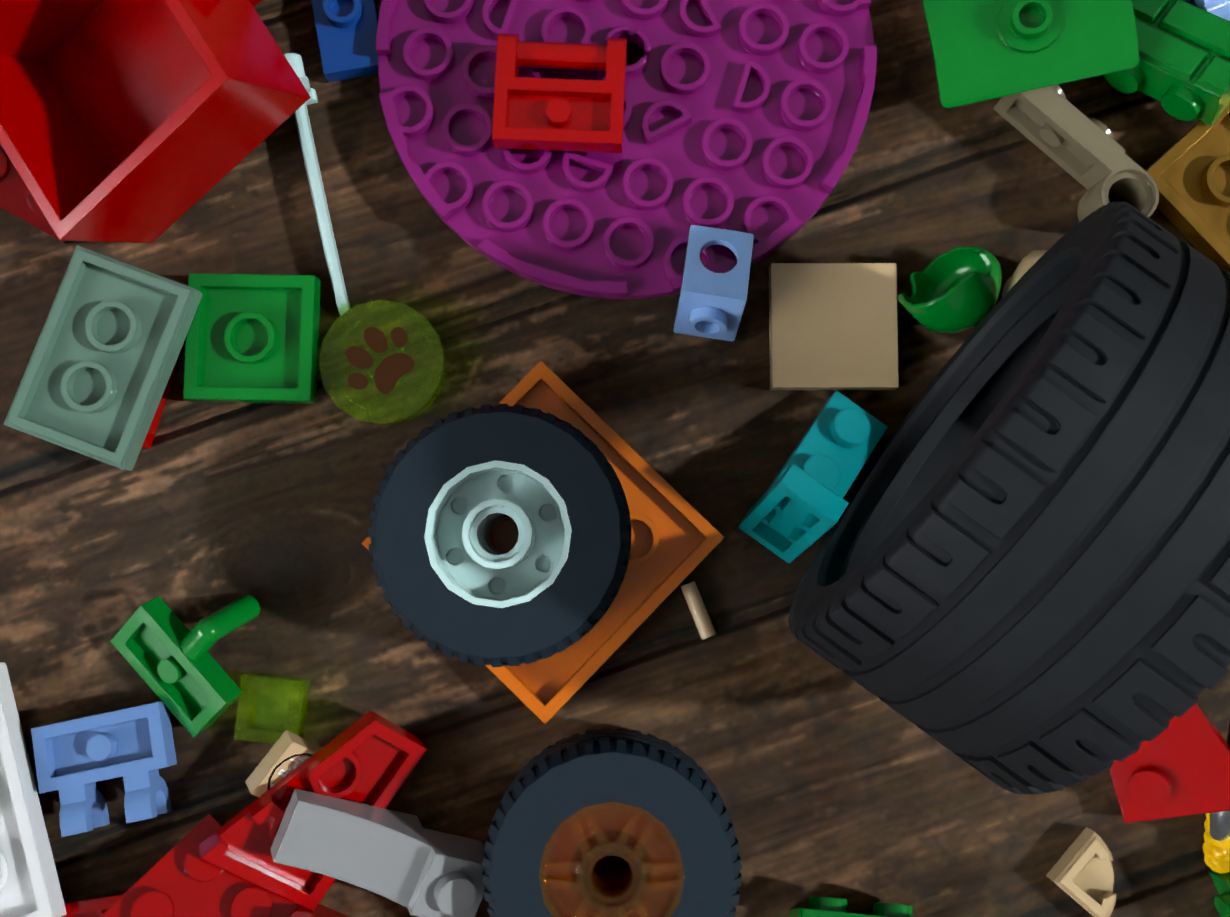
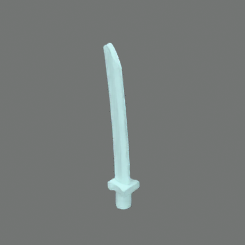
(317, 188)

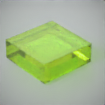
(270, 707)

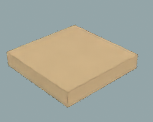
(833, 326)

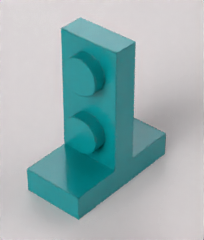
(812, 483)

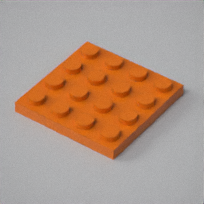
(666, 546)

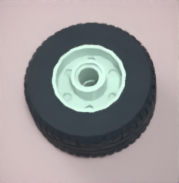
(438, 521)

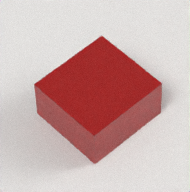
(135, 106)

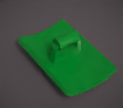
(1025, 45)

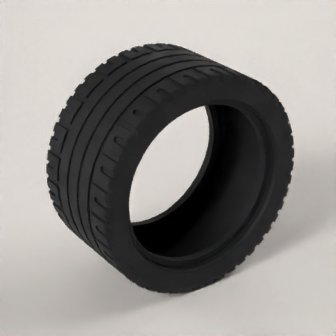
(1049, 518)

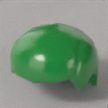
(954, 290)

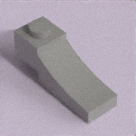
(382, 853)

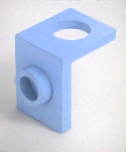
(712, 301)

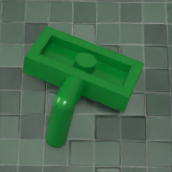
(178, 660)

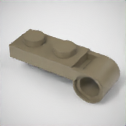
(1081, 148)

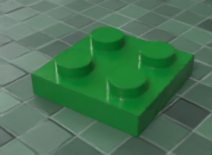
(253, 339)

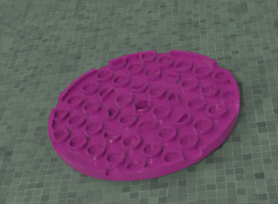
(725, 126)

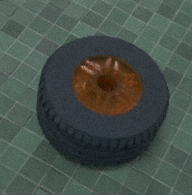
(619, 799)

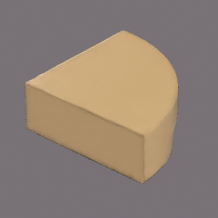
(1087, 874)

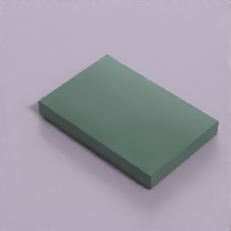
(103, 358)

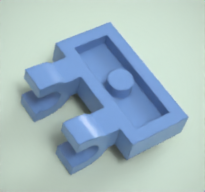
(105, 747)

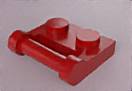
(559, 111)

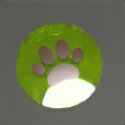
(382, 362)

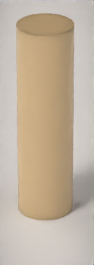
(698, 610)

